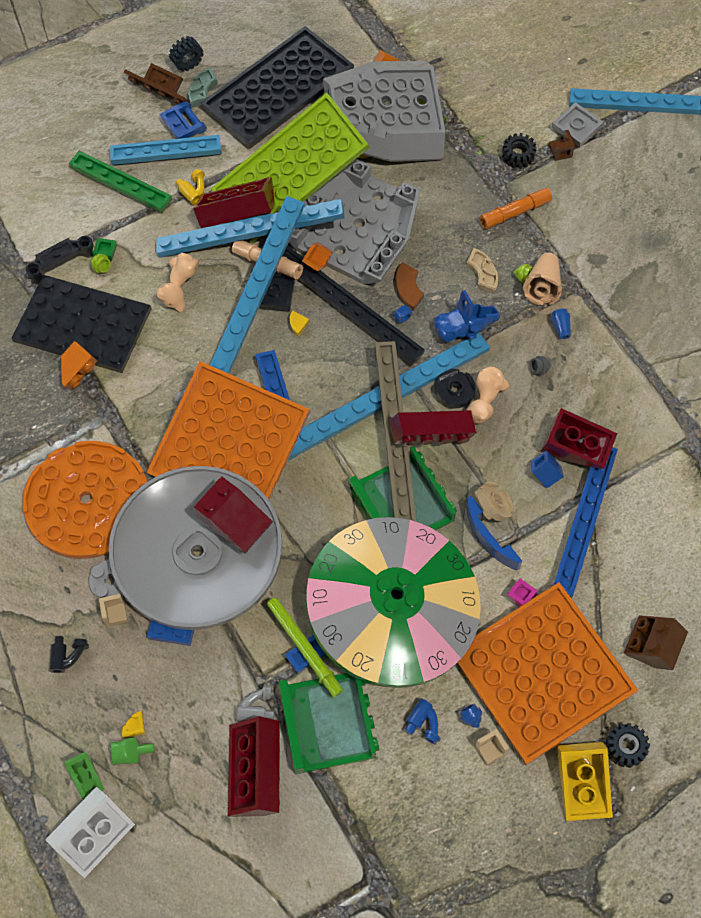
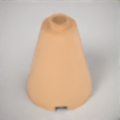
(544, 281)

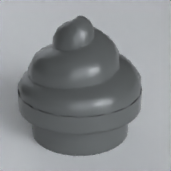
(539, 365)

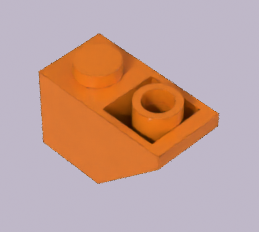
(75, 364)

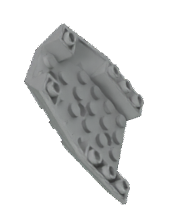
(395, 130)
(386, 223)

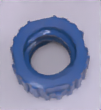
(402, 314)

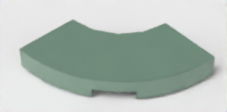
(201, 85)

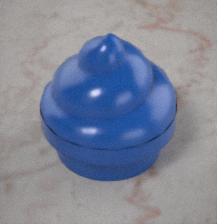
(471, 715)

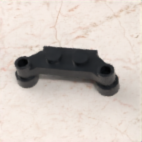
(58, 255)

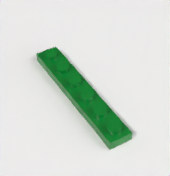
(120, 181)

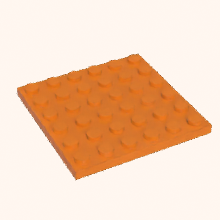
(231, 428)
(544, 673)

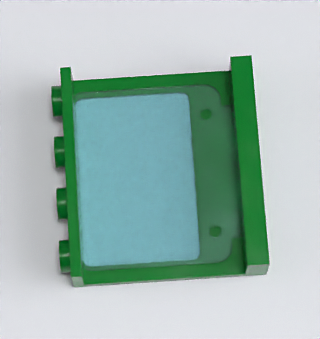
(430, 502)
(328, 729)

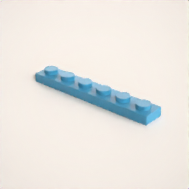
(165, 149)

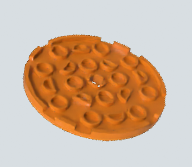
(55, 494)

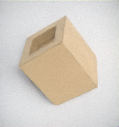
(113, 610)
(491, 747)

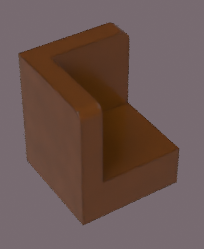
(562, 148)

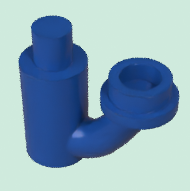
(417, 717)

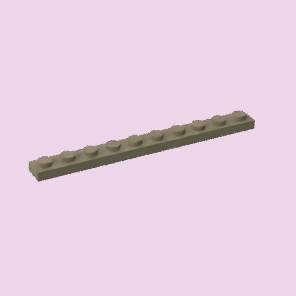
(396, 453)

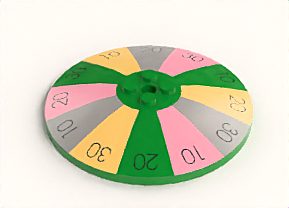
(385, 637)

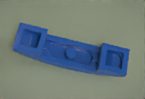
(507, 555)

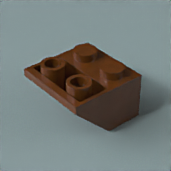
(656, 641)

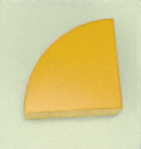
(298, 323)
(134, 726)

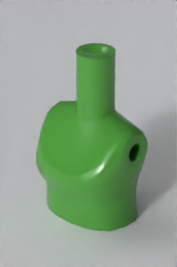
(129, 751)

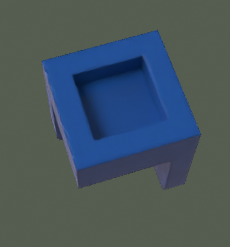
(546, 469)

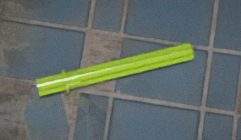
(322, 671)

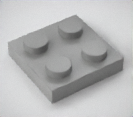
(579, 122)

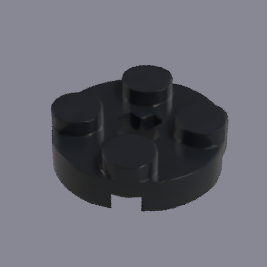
(459, 379)

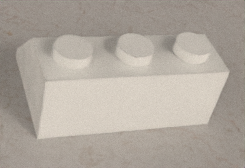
(90, 832)

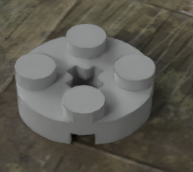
(98, 578)

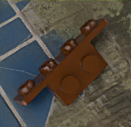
(161, 80)

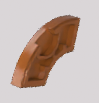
(407, 286)

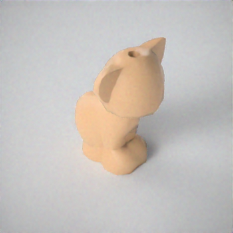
(182, 268)
(489, 382)

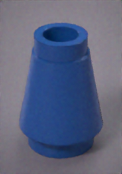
(562, 323)

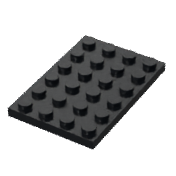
(93, 318)

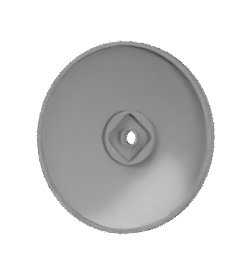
(155, 546)

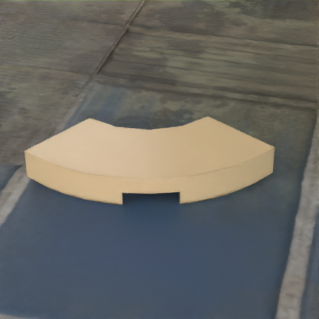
(485, 270)

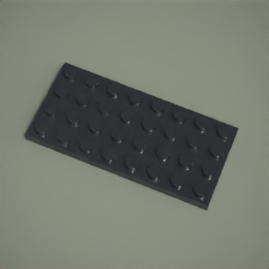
(275, 87)

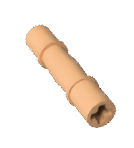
(252, 253)

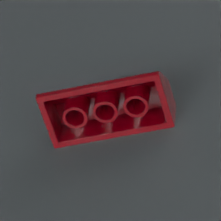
(235, 203)
(254, 767)

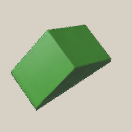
(84, 774)

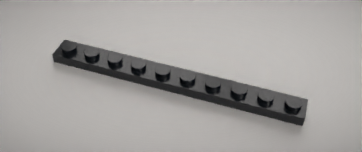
(356, 310)

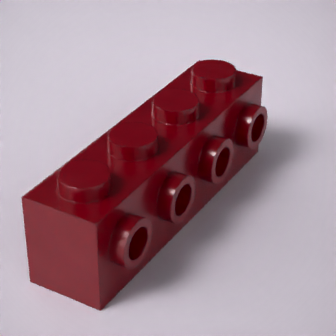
(432, 427)

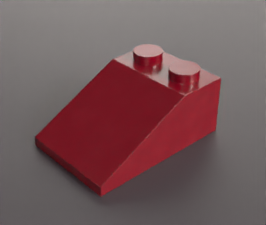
(579, 440)
(232, 515)

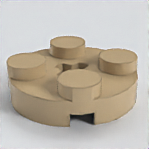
(494, 502)

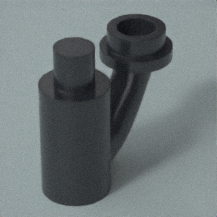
(58, 659)

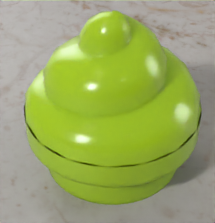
(100, 263)
(522, 272)

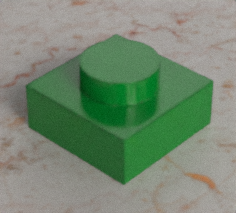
(105, 247)

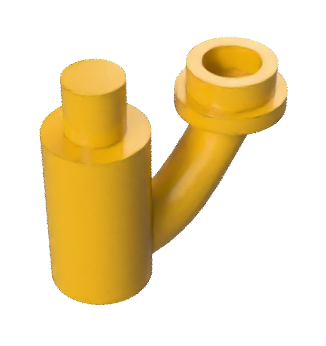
(188, 190)

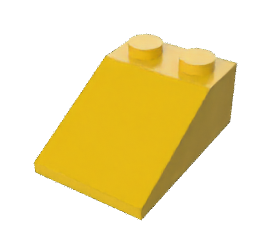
(585, 781)

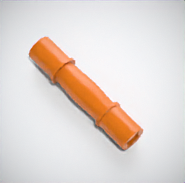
(515, 208)

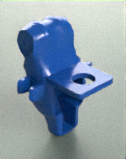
(465, 319)

